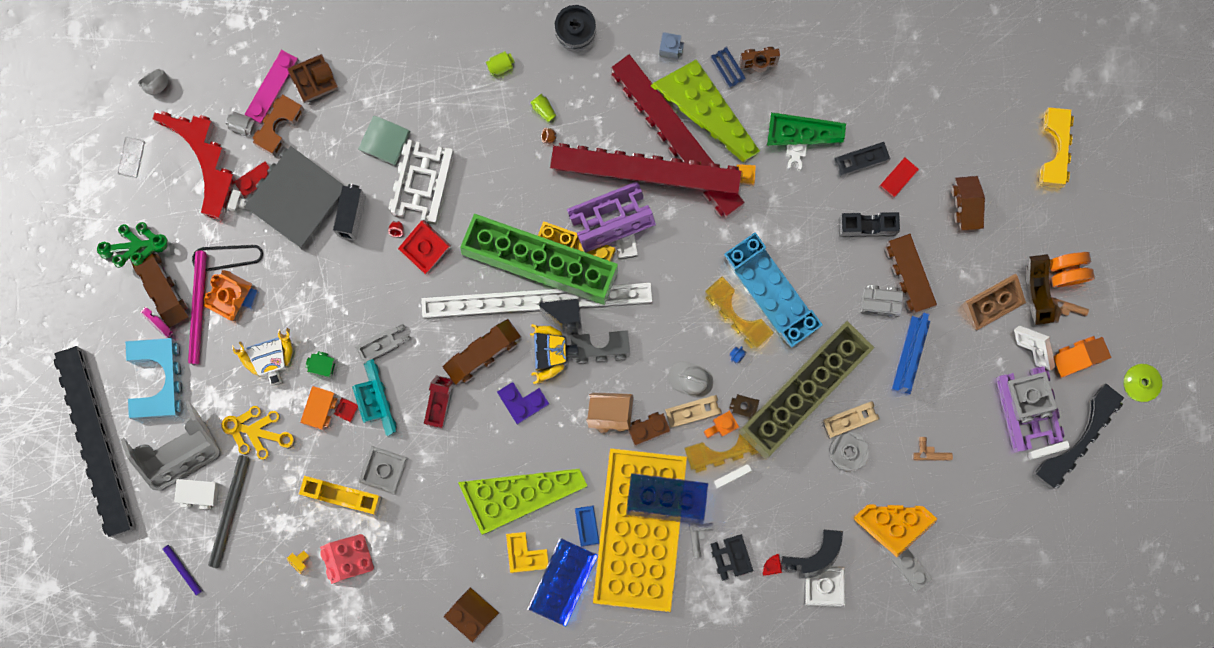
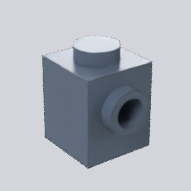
(671, 45)

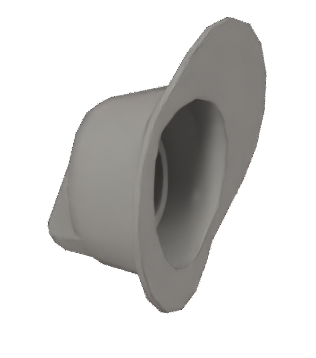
(690, 379)

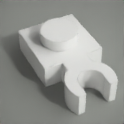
(796, 151)

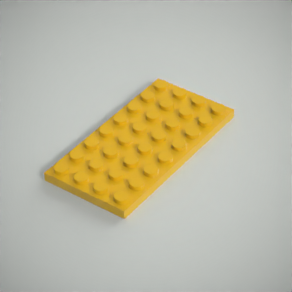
(634, 551)

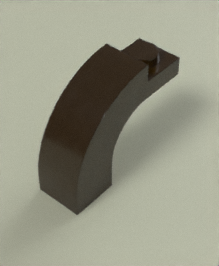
(1038, 289)

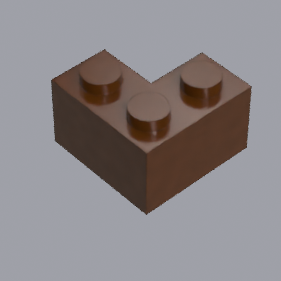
(970, 203)

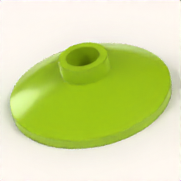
(1134, 386)

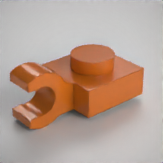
(723, 424)

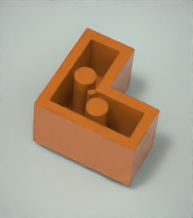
(1083, 355)

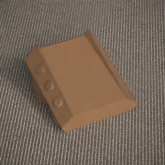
(610, 411)

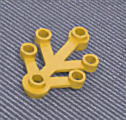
(254, 431)

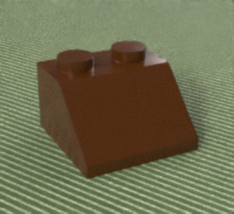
(471, 614)

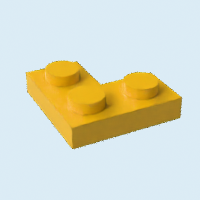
(520, 558)

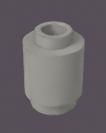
(240, 123)

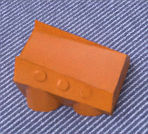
(226, 294)

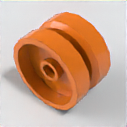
(1071, 269)

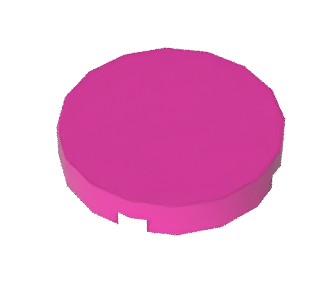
(156, 322)

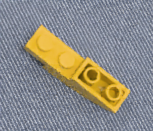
(571, 240)

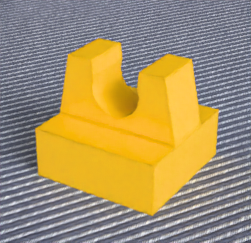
(298, 562)

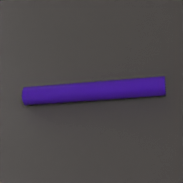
(182, 570)

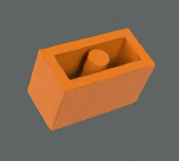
(319, 408)

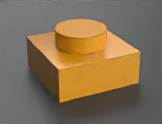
(748, 174)

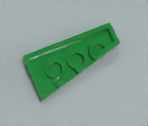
(795, 130)

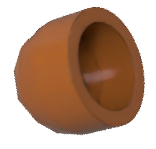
(548, 135)

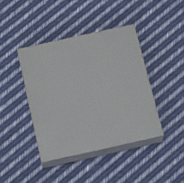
(383, 470)

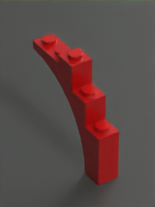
(210, 156)

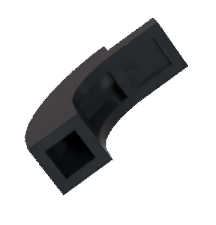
(819, 562)

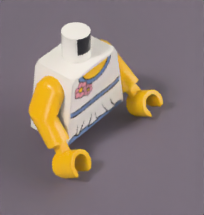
(267, 357)

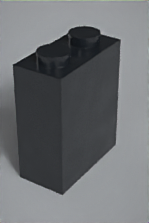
(349, 212)

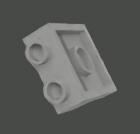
(1032, 397)

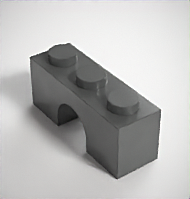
(617, 347)

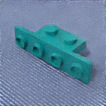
(372, 400)

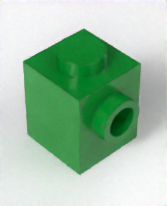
(321, 365)

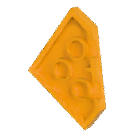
(895, 525)

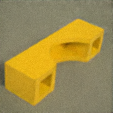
(1058, 124)
(340, 495)

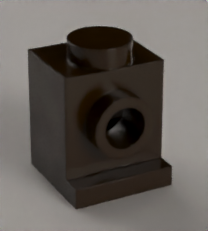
(746, 413)

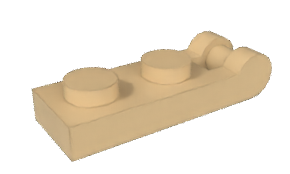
(692, 411)
(850, 419)

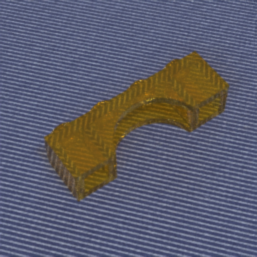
(754, 332)
(701, 456)

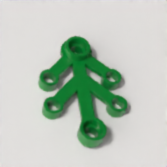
(155, 243)

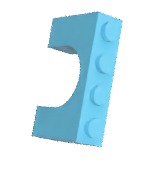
(166, 401)

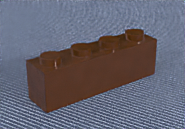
(911, 274)

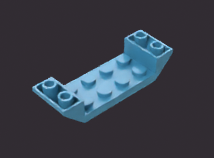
(772, 290)

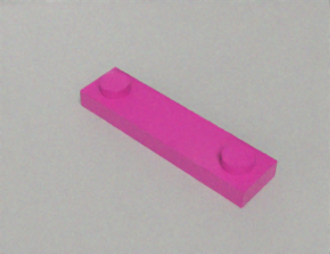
(271, 87)

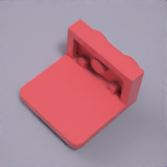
(346, 558)

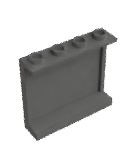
(294, 196)

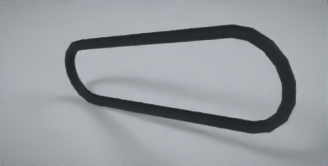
(229, 247)

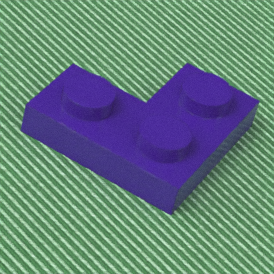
(519, 406)

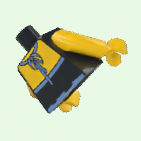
(550, 352)

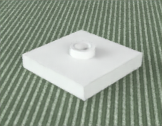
(826, 588)

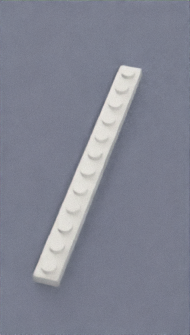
(526, 301)

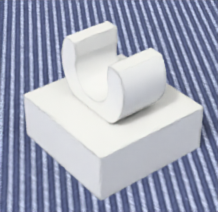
(234, 201)

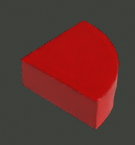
(772, 566)

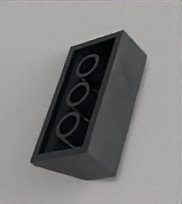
(563, 315)

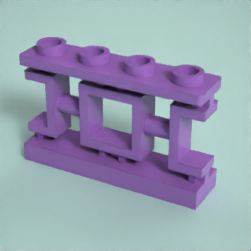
(617, 227)
(1013, 424)

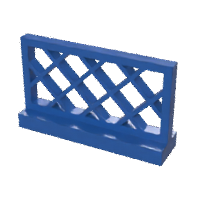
(911, 354)

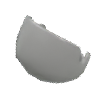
(154, 82)

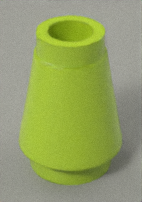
(543, 107)

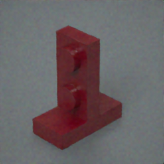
(438, 401)

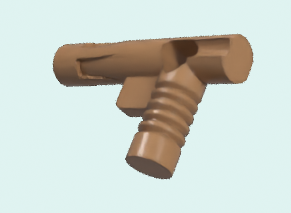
(1066, 308)
(930, 452)

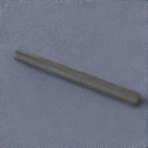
(228, 511)

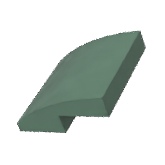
(384, 140)

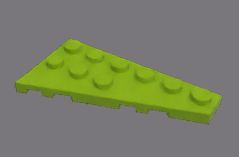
(702, 103)
(512, 497)

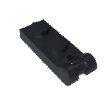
(862, 158)

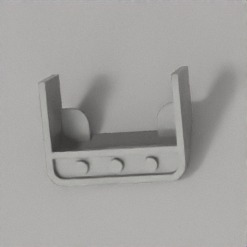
(176, 457)

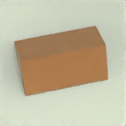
(994, 302)

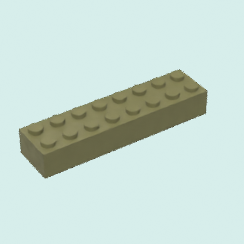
(806, 389)

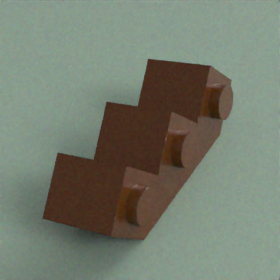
(161, 290)
(482, 352)

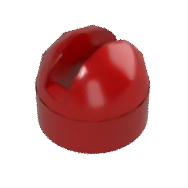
(392, 229)

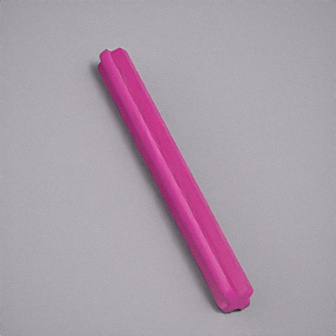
(197, 307)

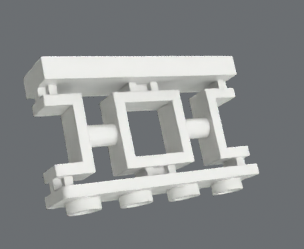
(436, 185)

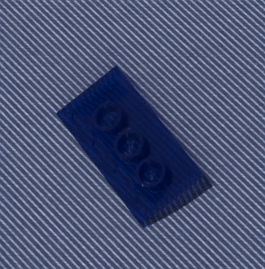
(667, 499)
(562, 582)

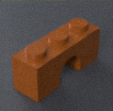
(284, 110)

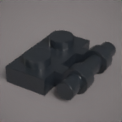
(737, 554)

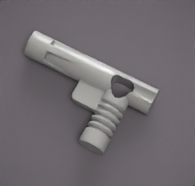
(698, 534)

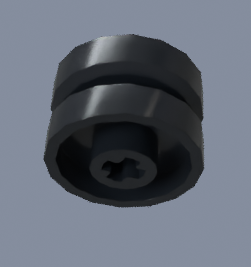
(578, 17)

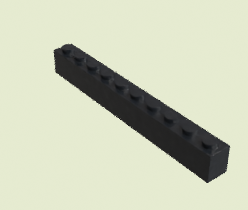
(94, 442)

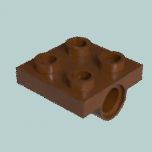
(759, 59)
(312, 78)

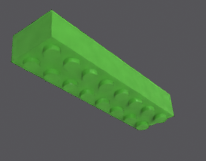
(539, 259)

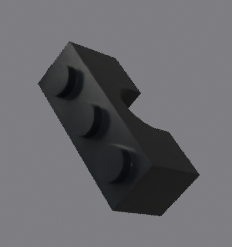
(864, 225)

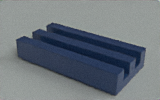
(720, 54)

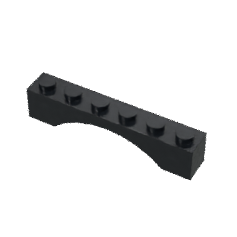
(1102, 406)

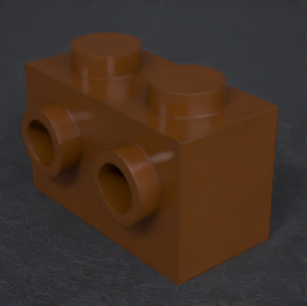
(649, 429)

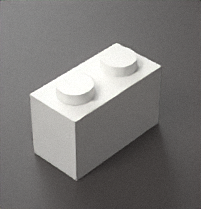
(196, 493)

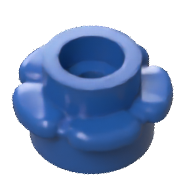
(737, 354)

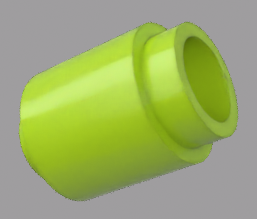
(500, 63)

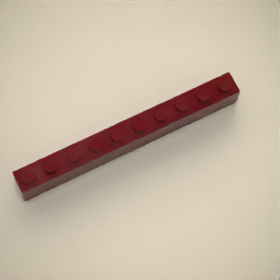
(669, 127)
(647, 170)

